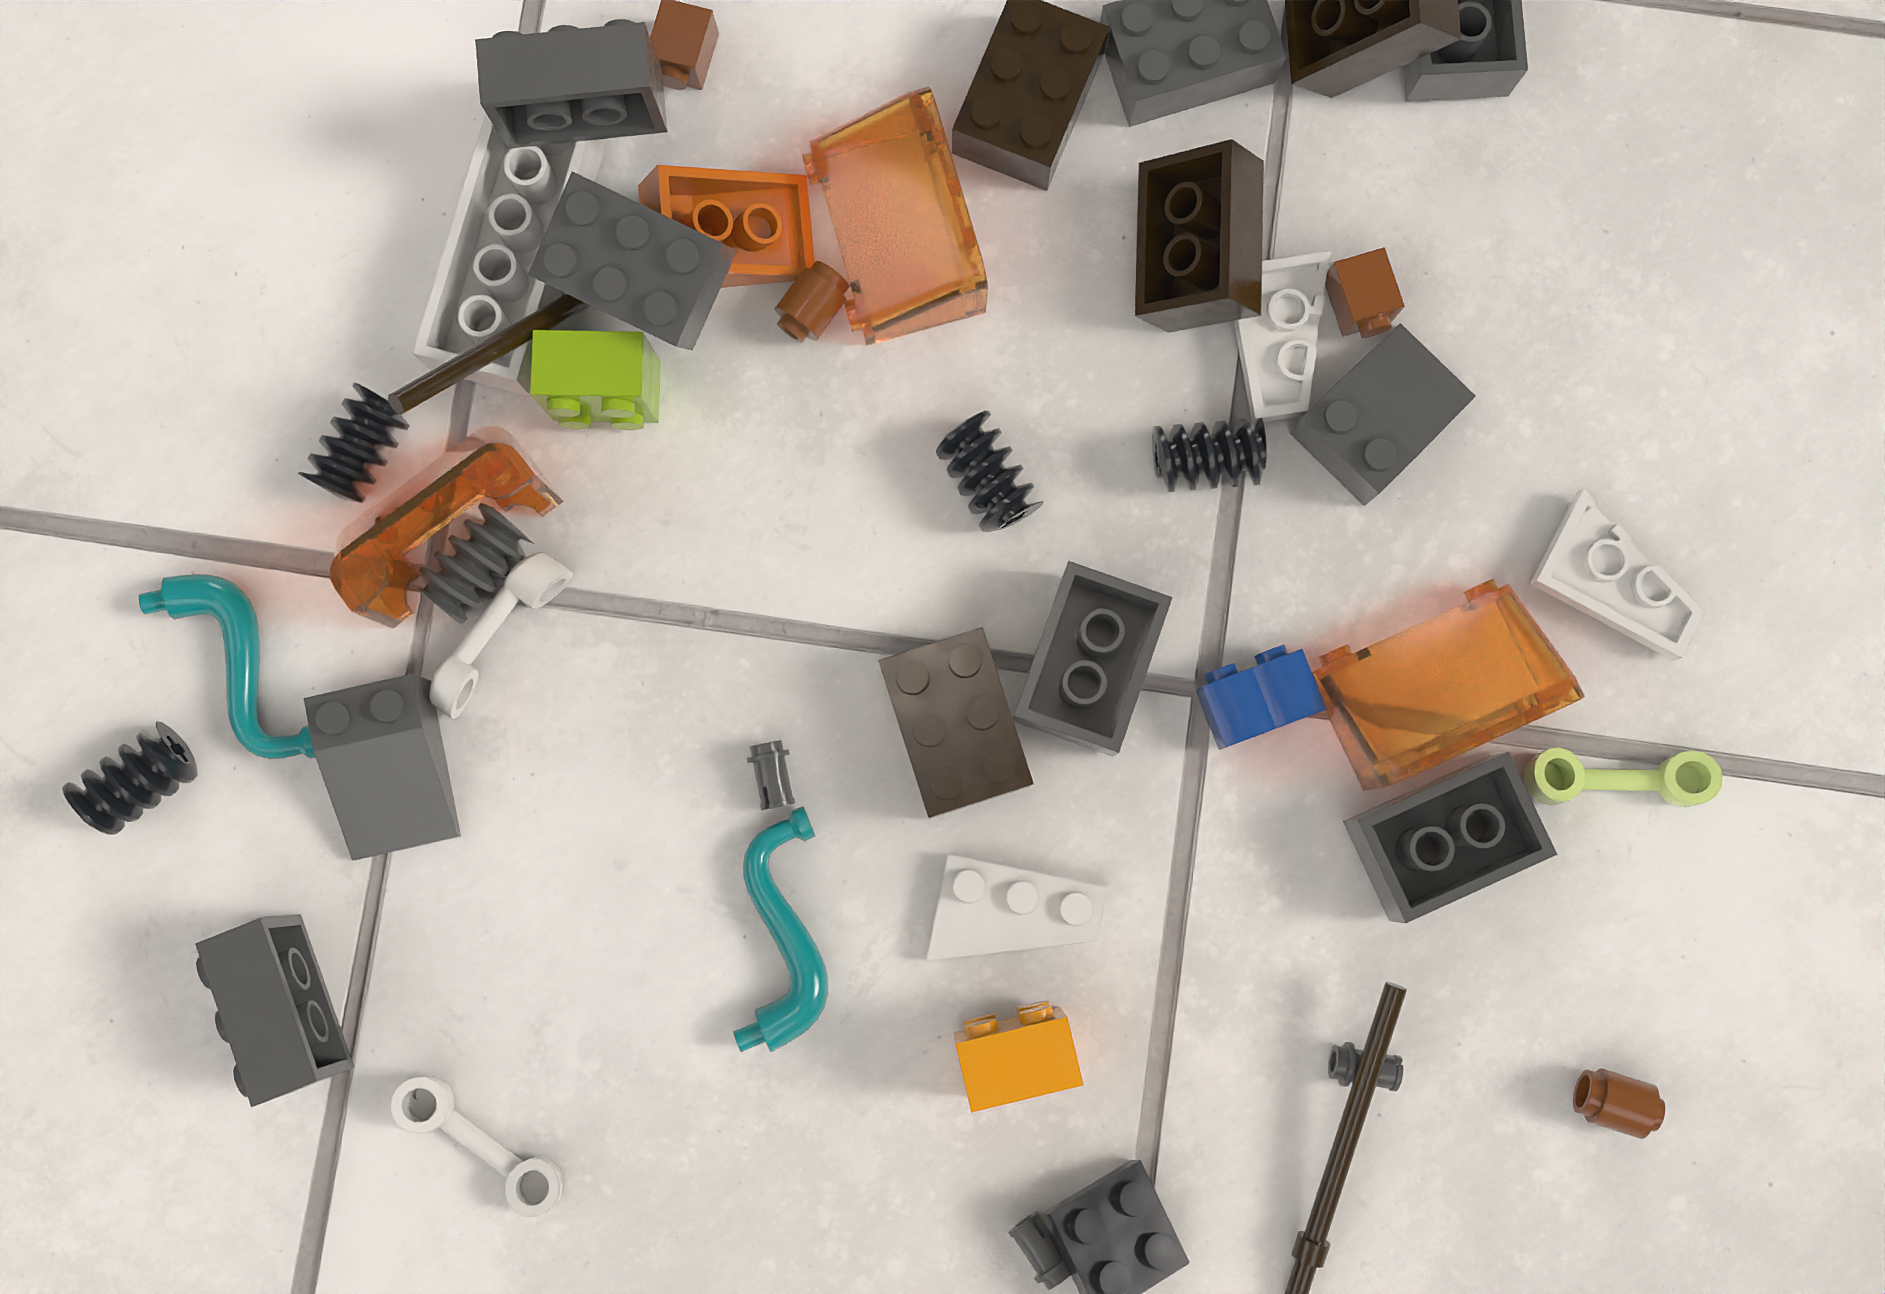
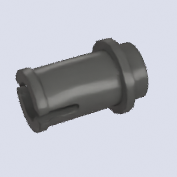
(771, 774)
(1345, 1061)
(1040, 1250)

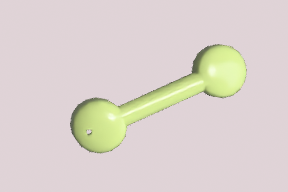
(1681, 779)

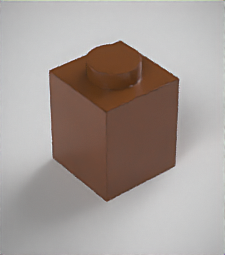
(684, 43)
(1364, 293)

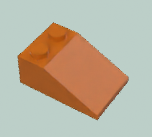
(749, 211)

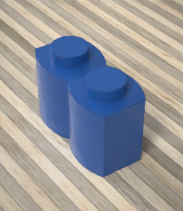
(1259, 698)

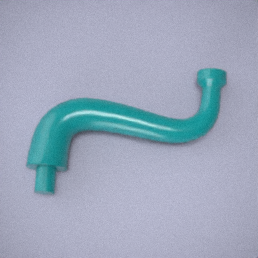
(233, 610)
(808, 990)

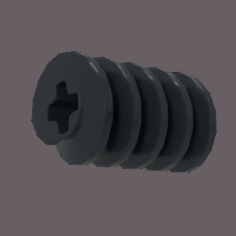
(356, 445)
(1210, 454)
(985, 474)
(135, 783)

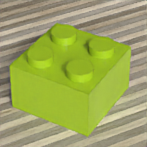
(596, 378)

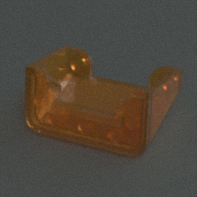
(899, 219)
(370, 552)
(1443, 686)

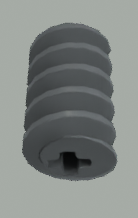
(473, 563)

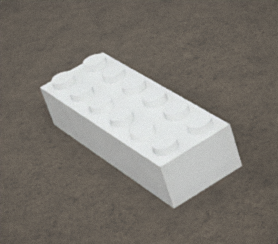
(491, 248)

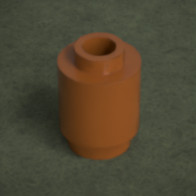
(811, 302)
(1619, 1102)

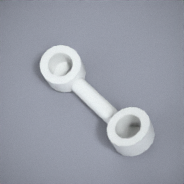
(533, 582)
(530, 1185)

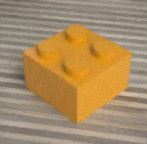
(1017, 1056)

